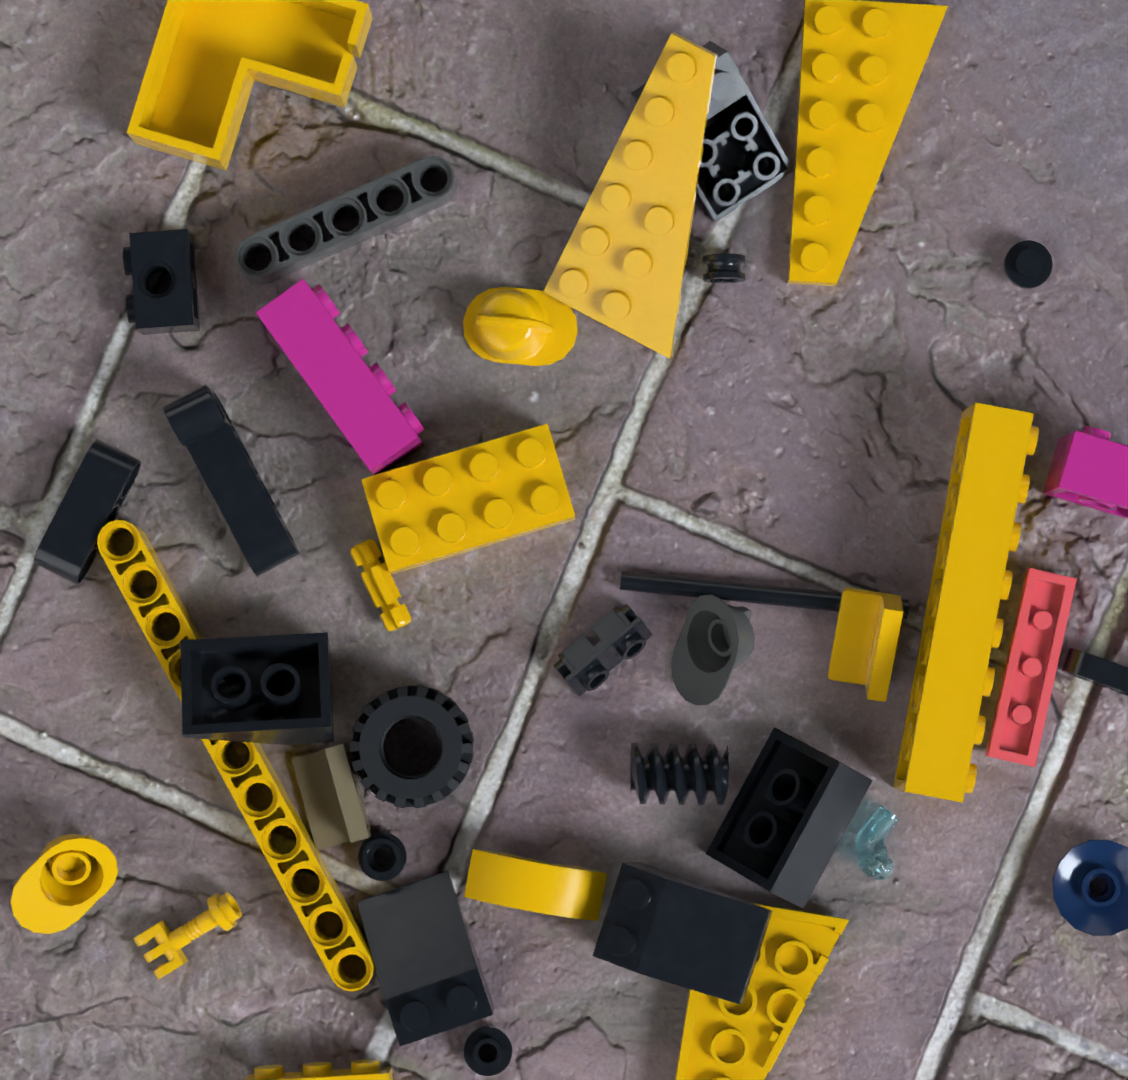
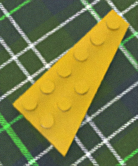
(637, 225)
(745, 1039)

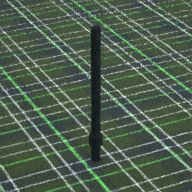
(735, 591)

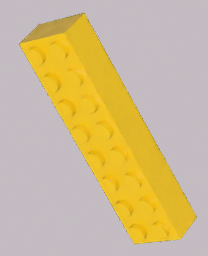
(965, 601)

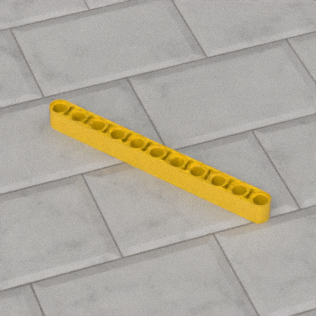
(240, 780)

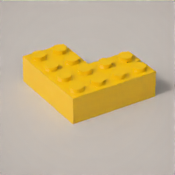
(217, 49)

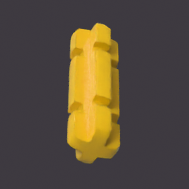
(380, 585)

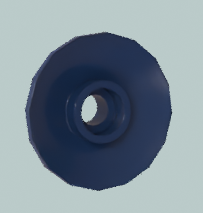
(1086, 912)

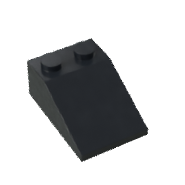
(258, 689)
(682, 932)
(425, 958)

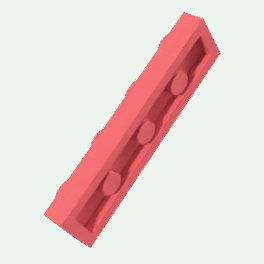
(1030, 667)

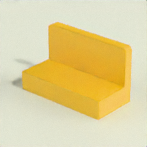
(866, 640)

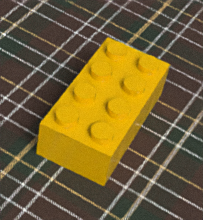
(468, 499)

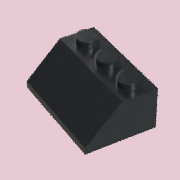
(788, 817)

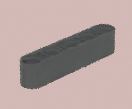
(322, 219)

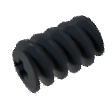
(679, 773)

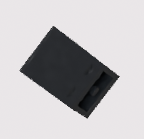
(738, 144)

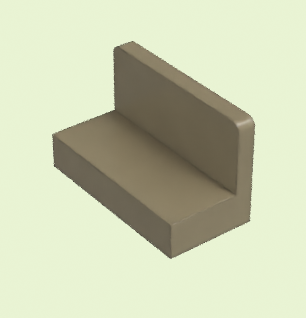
(332, 796)

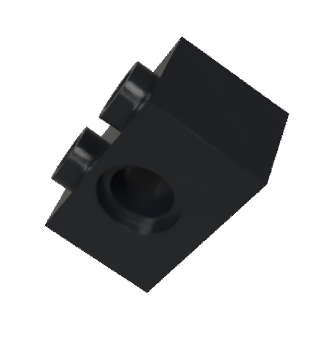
(178, 306)

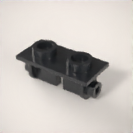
(588, 666)

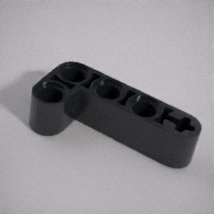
(232, 479)

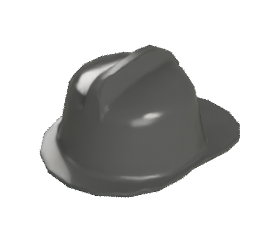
(710, 647)

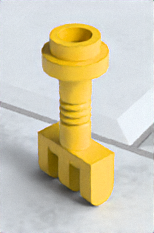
(222, 911)

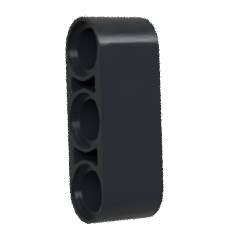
(87, 506)

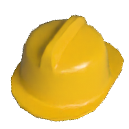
(519, 326)
(63, 883)

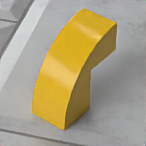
(535, 885)

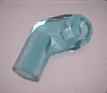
(871, 844)

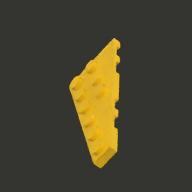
(852, 97)

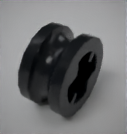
(723, 268)

